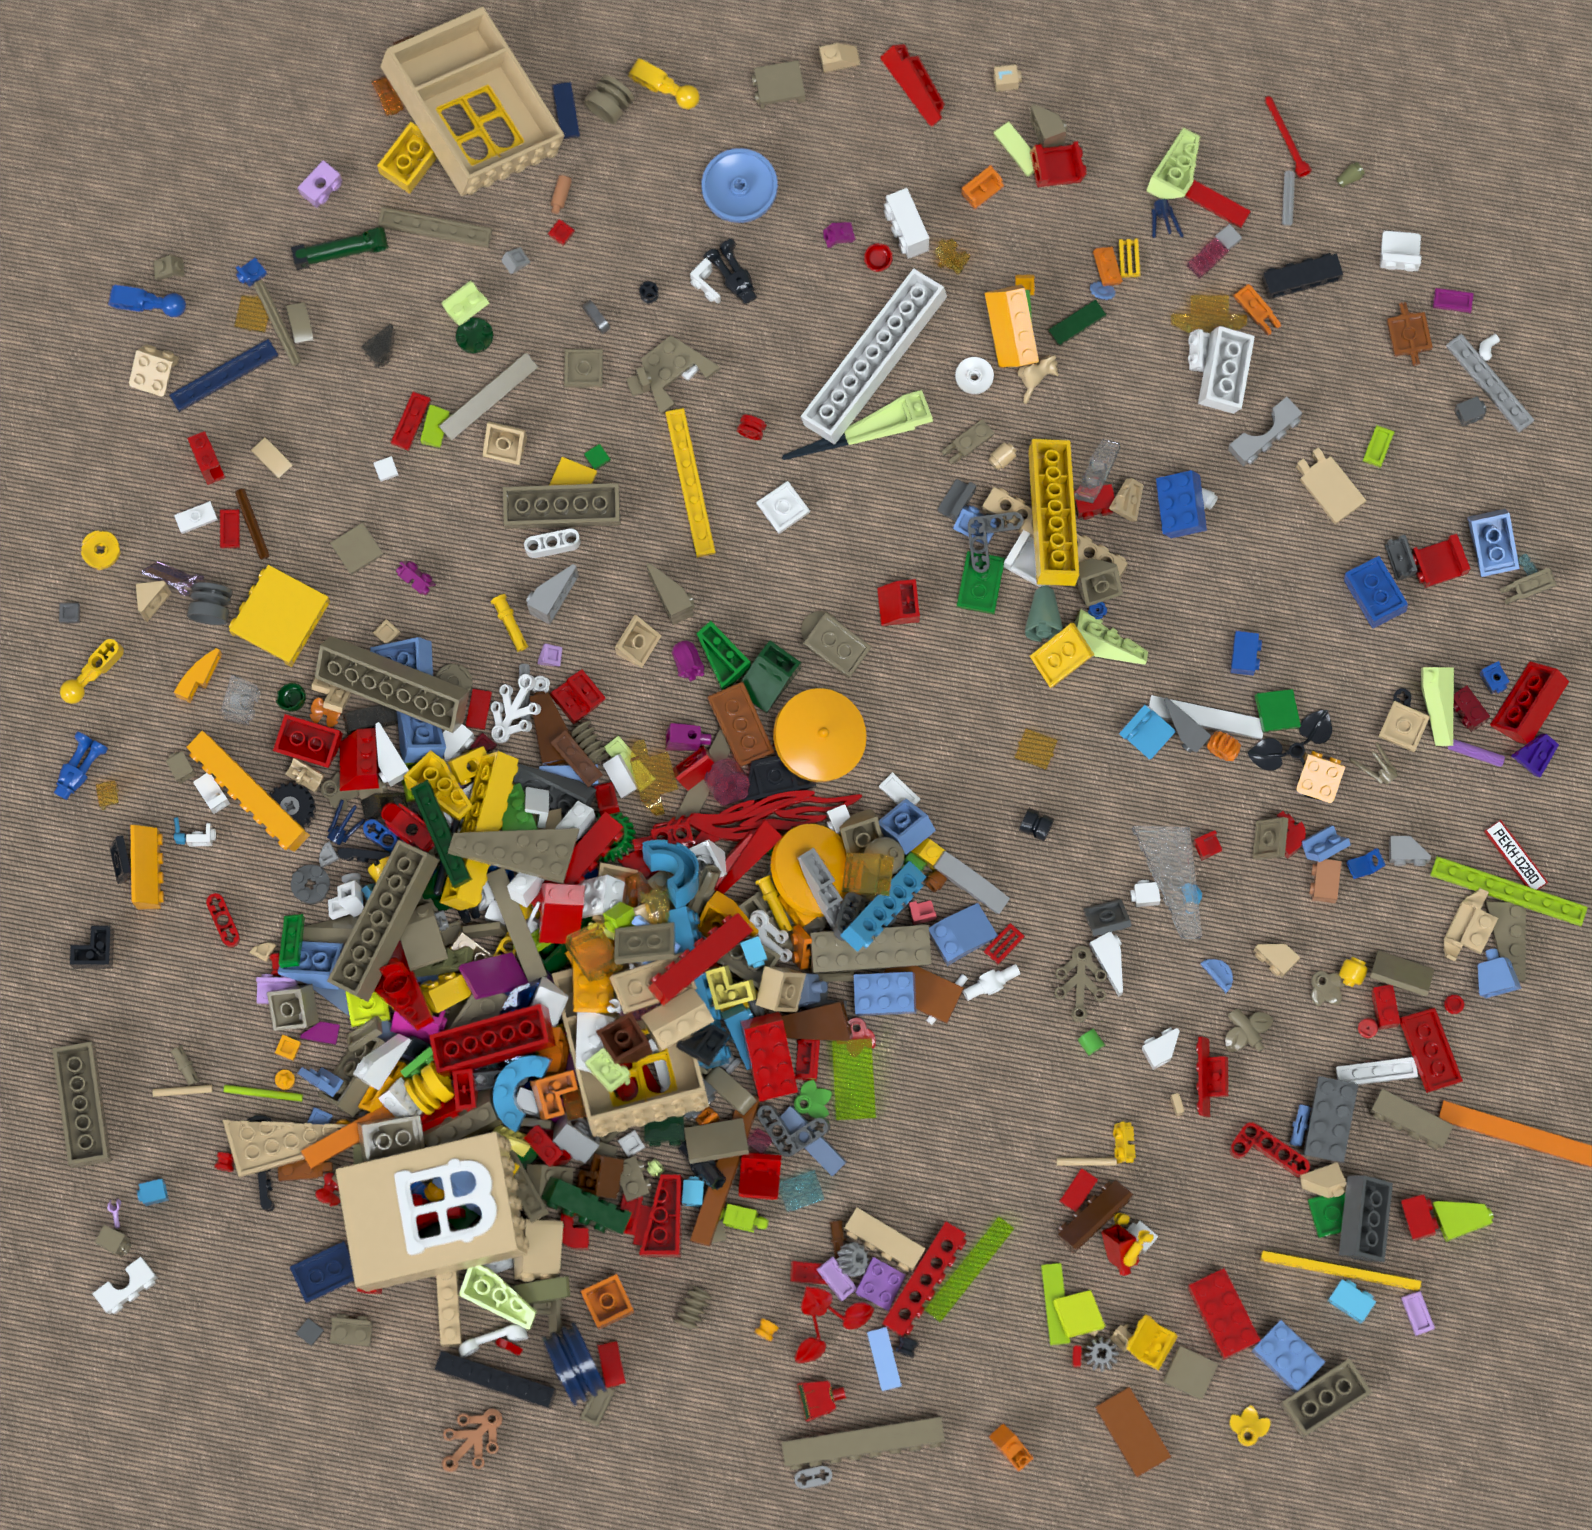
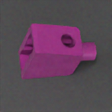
(678, 737)

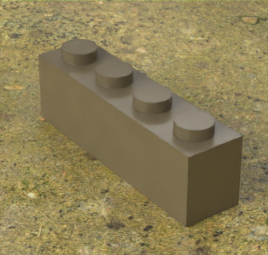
(1411, 1119)

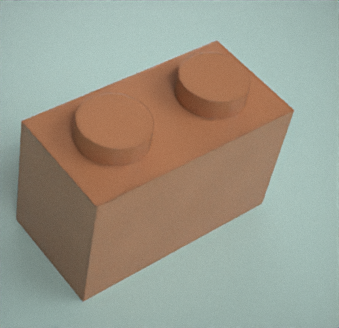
(1325, 881)

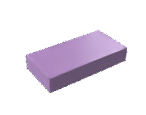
(838, 1282)
(1417, 1313)

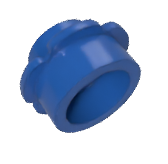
(1102, 610)

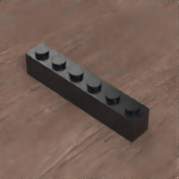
(495, 1380)

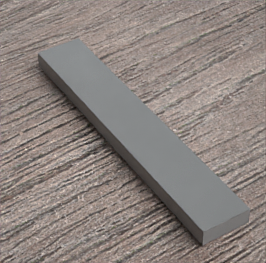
(1490, 383)

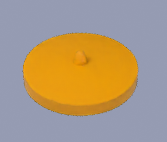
(819, 735)
(787, 870)

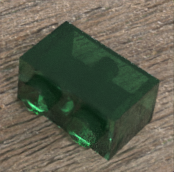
(666, 1131)

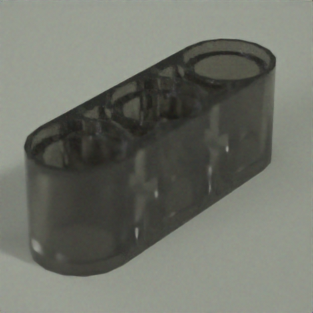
(368, 717)

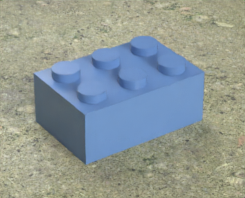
(885, 994)
(1288, 1356)

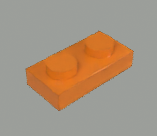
(1107, 266)

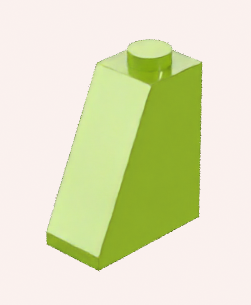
(1461, 1218)

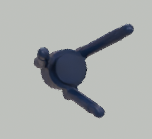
(1163, 210)
(337, 833)

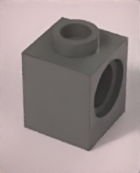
(1470, 411)

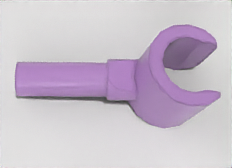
(114, 1210)

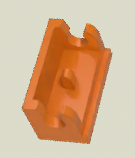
(982, 187)

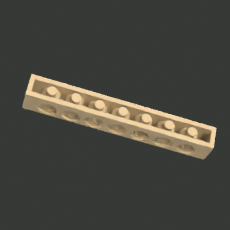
(1000, 496)

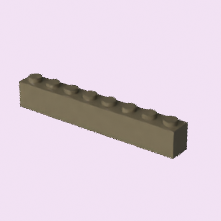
(863, 1442)

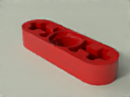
(222, 905)

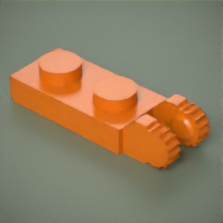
(1256, 308)

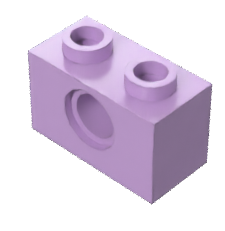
(322, 174)

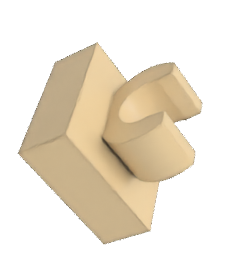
(1121, 1337)

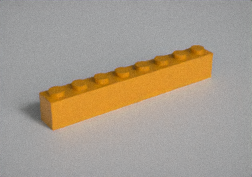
(248, 791)

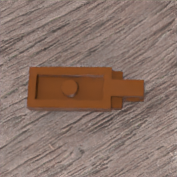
(301, 1171)

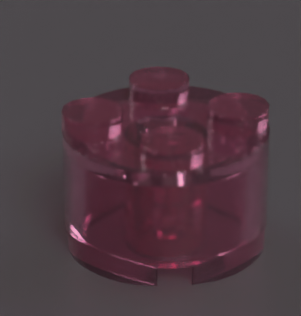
(727, 781)

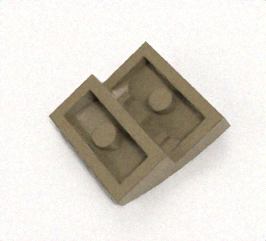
(1190, 1373)

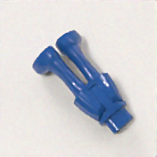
(73, 777)

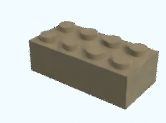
(1326, 1398)

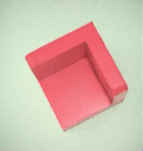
(922, 912)

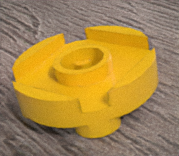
(101, 539)

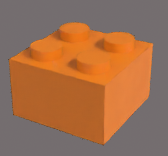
(607, 1302)

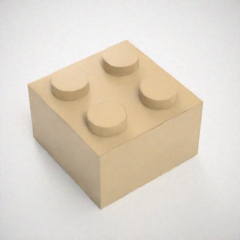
(780, 989)

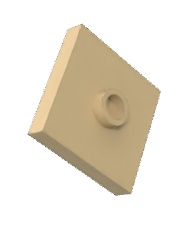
(1404, 726)

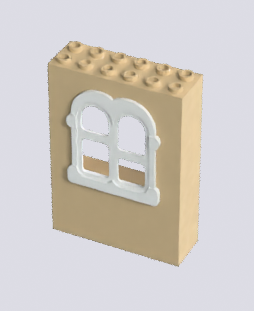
(383, 1217)

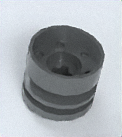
(209, 603)

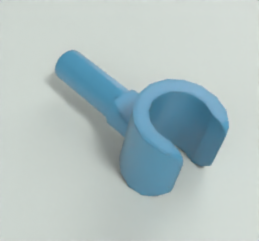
(180, 838)

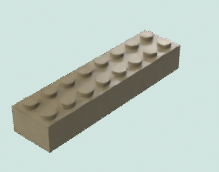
(391, 684)
(383, 920)

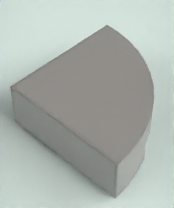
(327, 855)

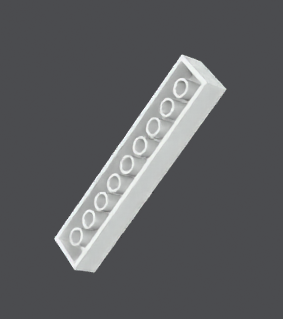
(874, 356)

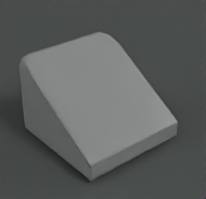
(515, 260)

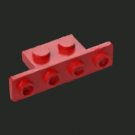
(1212, 1076)

